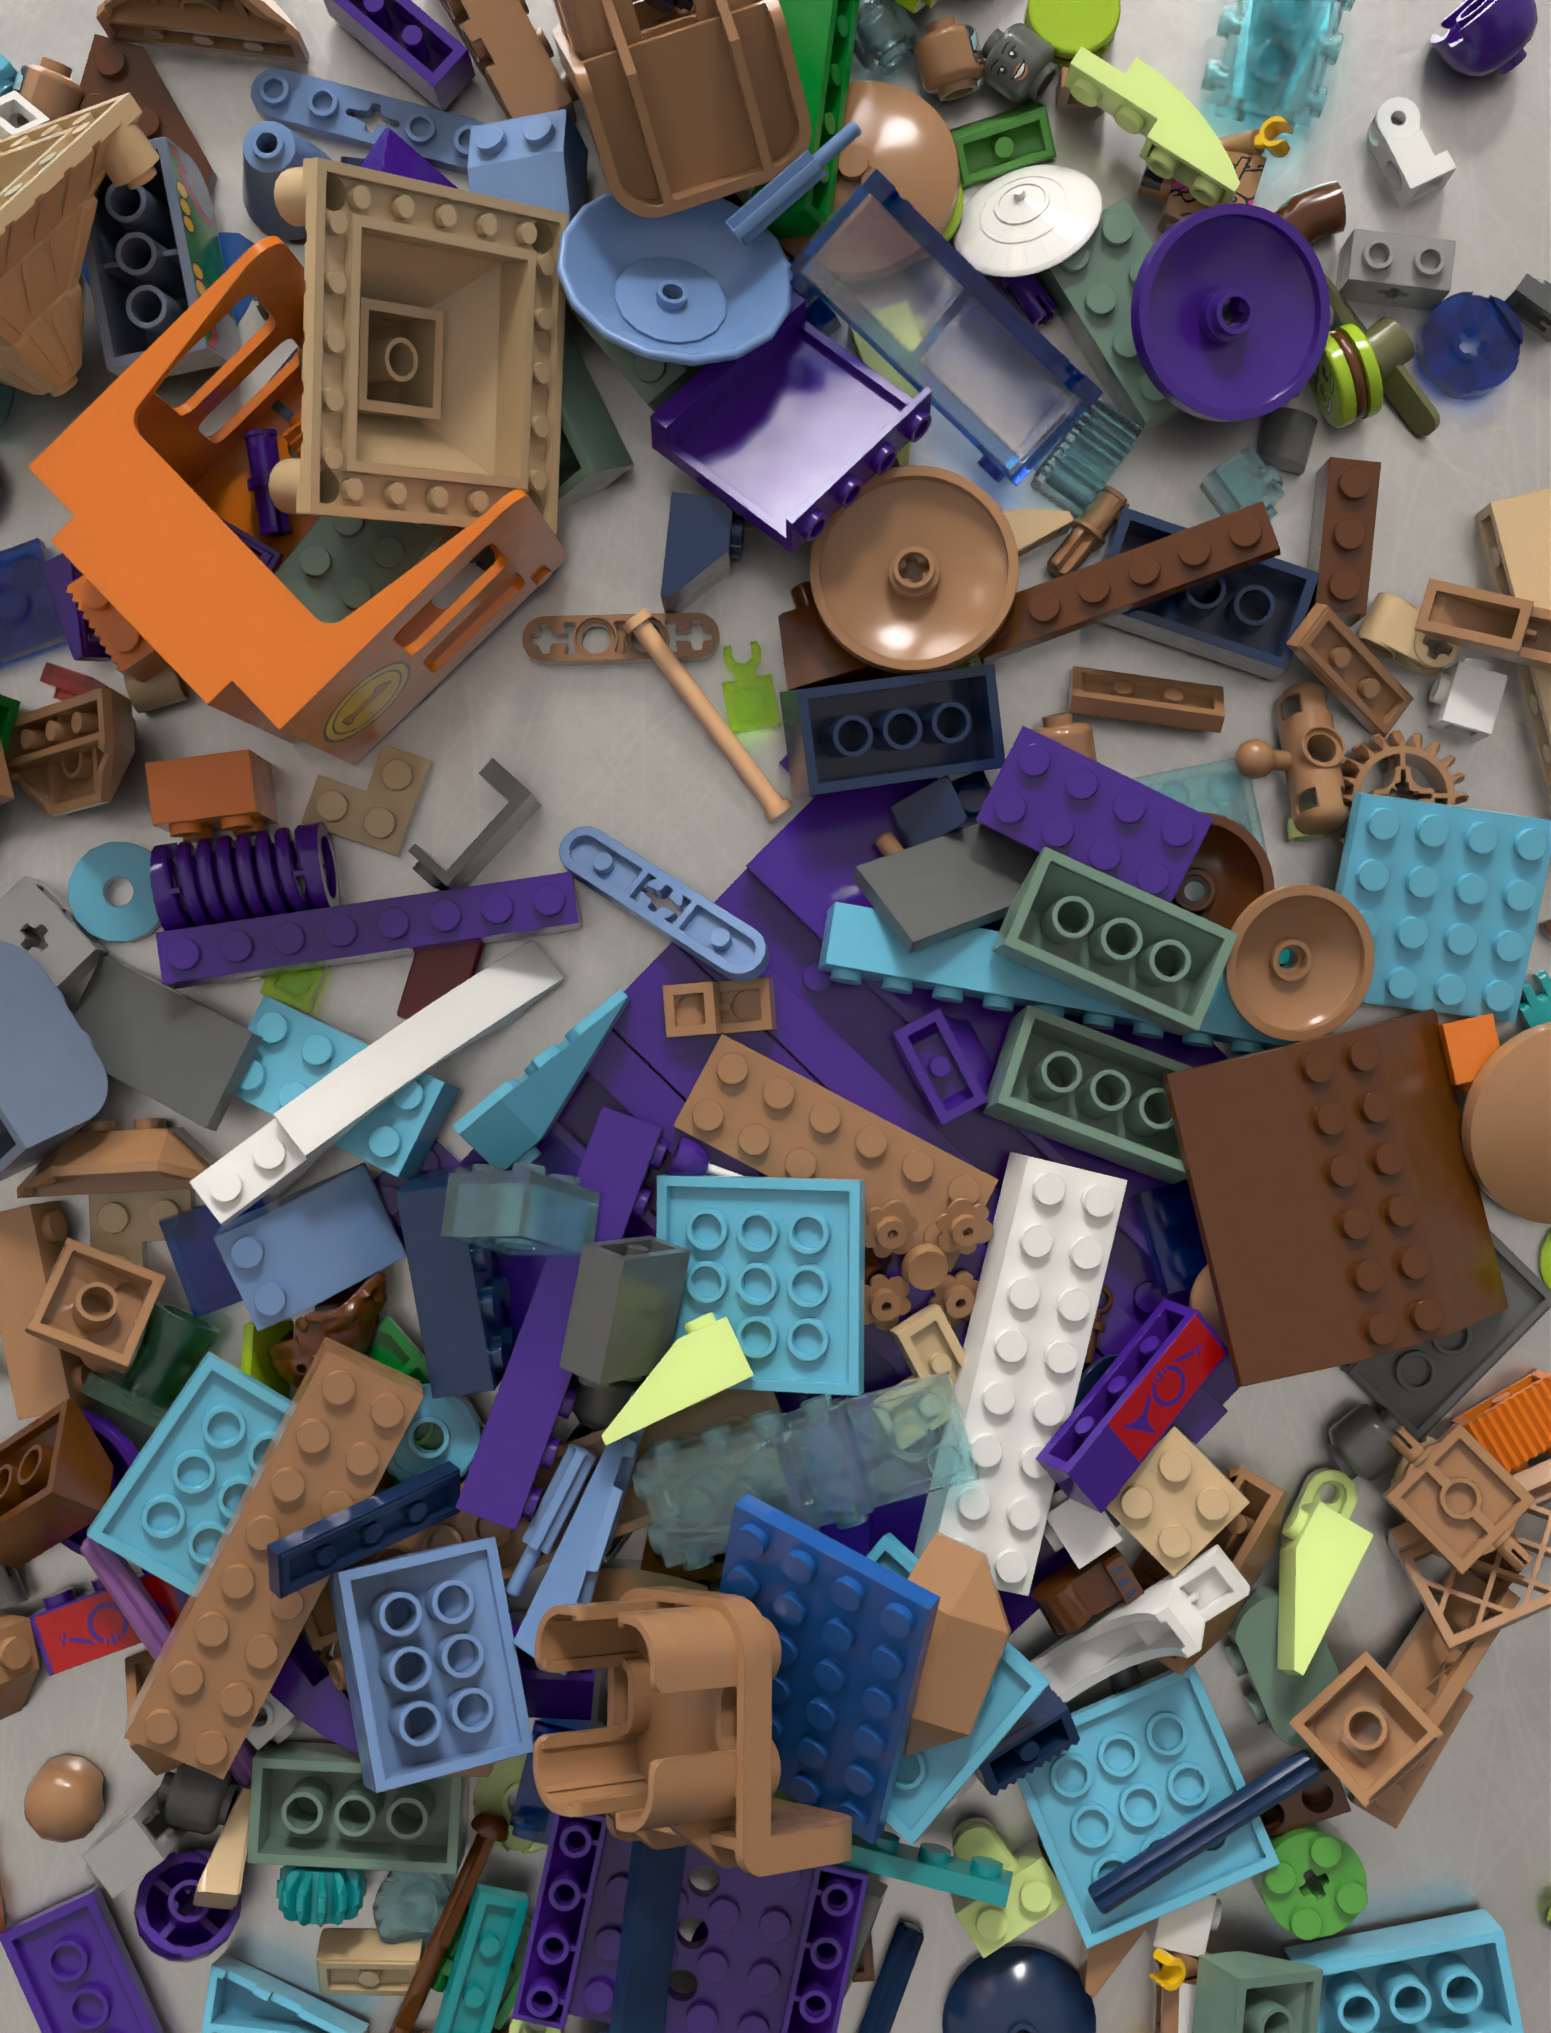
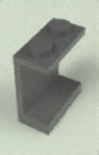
(490, 841)

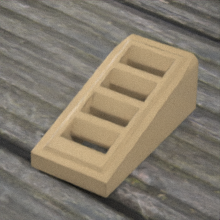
(223, 1874)

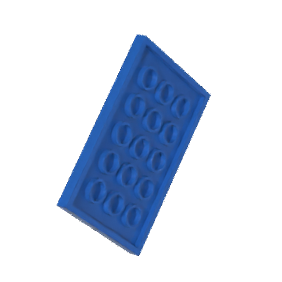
(847, 1664)

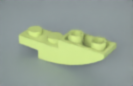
(1176, 133)

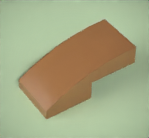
(719, 1007)

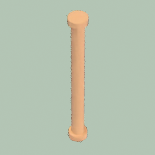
(707, 714)

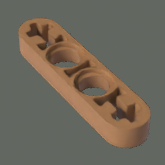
(621, 646)

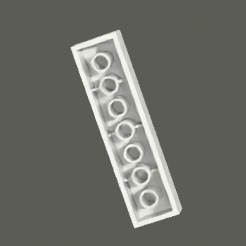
(1025, 1357)

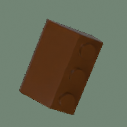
(50, 1483)

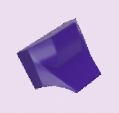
(945, 1063)

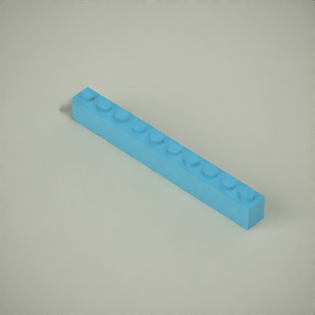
(863, 946)

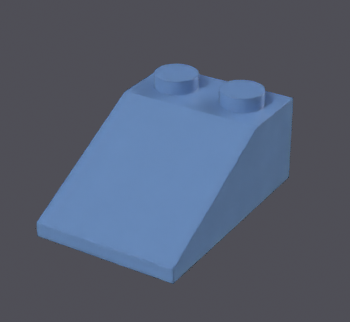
(530, 161)
(309, 1245)

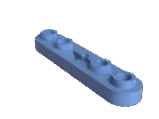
(326, 108)
(700, 929)

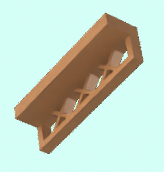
(1423, 1663)

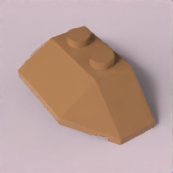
(215, 26)
(73, 751)
(119, 1161)
(1246, 1542)
(963, 1645)

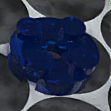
(1474, 316)

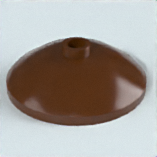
(1231, 871)

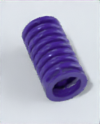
(241, 869)

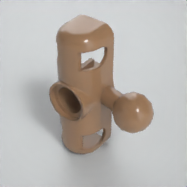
(1299, 734)

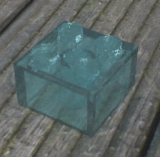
(520, 1211)

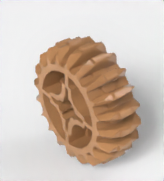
(1398, 775)

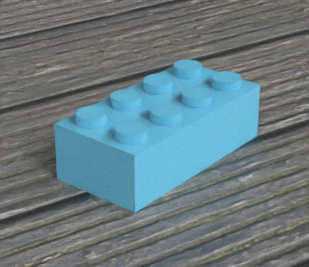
(303, 1050)
(1416, 1978)

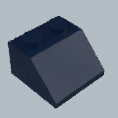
(699, 548)

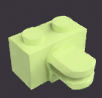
(1032, 1891)

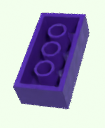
(1093, 815)

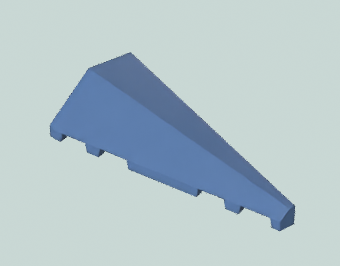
(587, 1539)

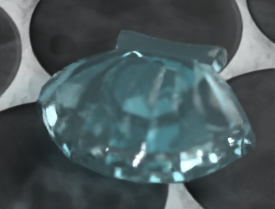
(409, 1905)

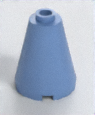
(266, 153)

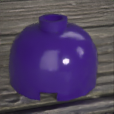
(1486, 35)
(167, 1915)

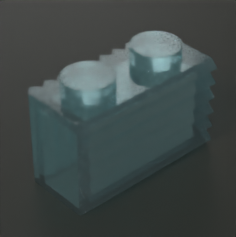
(1086, 458)

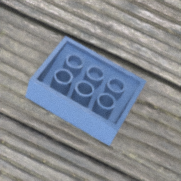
(430, 1663)

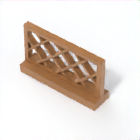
(1410, 1547)

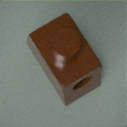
(810, 651)

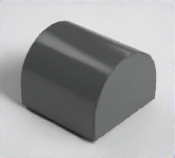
(1287, 439)

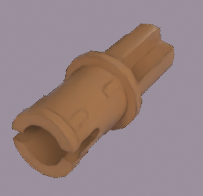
(1088, 532)

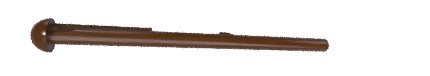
(490, 1827)

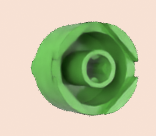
(1327, 1898)

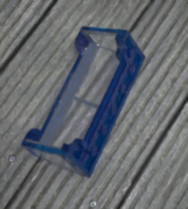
(943, 327)

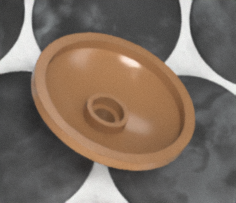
(1326, 966)

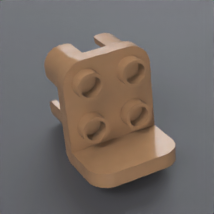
(684, 97)
(684, 1731)

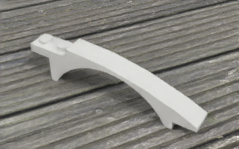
(322, 1114)
(1155, 1625)

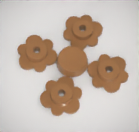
(924, 1264)

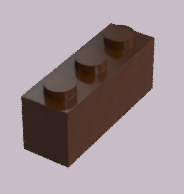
(1343, 535)

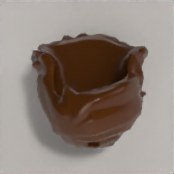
(345, 1318)

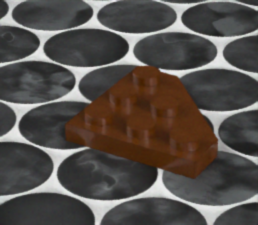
(123, 68)

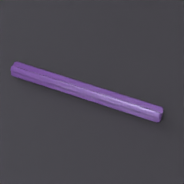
(146, 1622)

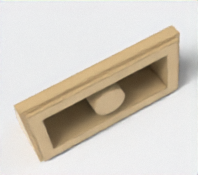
(364, 1965)

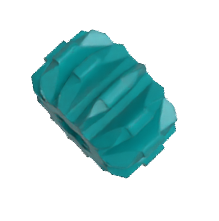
(320, 1894)

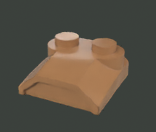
(95, 1306)
(1366, 1729)

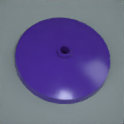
(1230, 312)

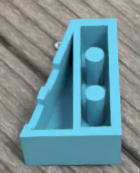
(255, 2002)

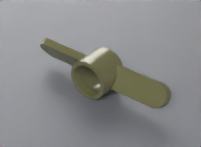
(1392, 350)

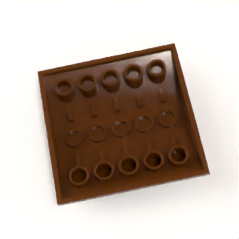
(1335, 1198)

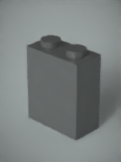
(623, 1309)

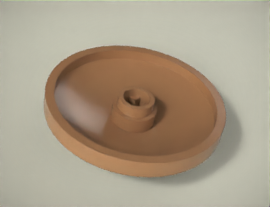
(906, 144)
(915, 571)
(1510, 1125)

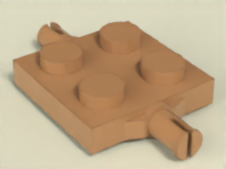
(1459, 1498)

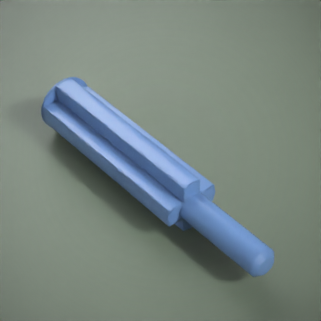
(787, 187)
(552, 1512)

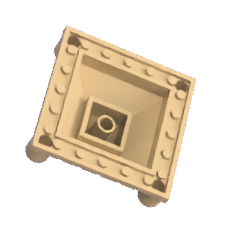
(45, 232)
(422, 349)

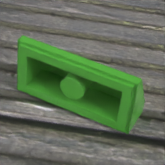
(1003, 143)

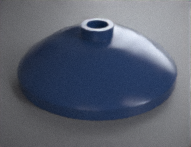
(1018, 1990)

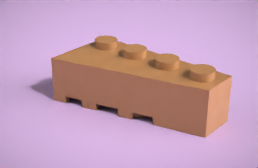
(512, 56)

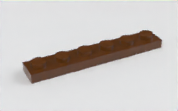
(1135, 579)

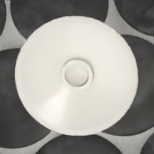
(1028, 220)

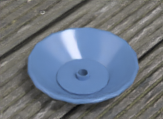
(674, 282)

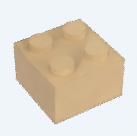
(1176, 1501)

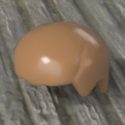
(64, 1799)

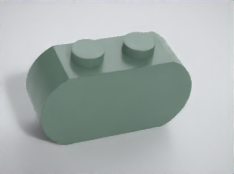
(1254, 1652)

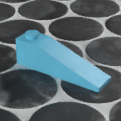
(524, 1110)

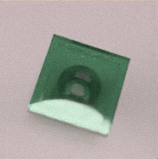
(160, 1368)

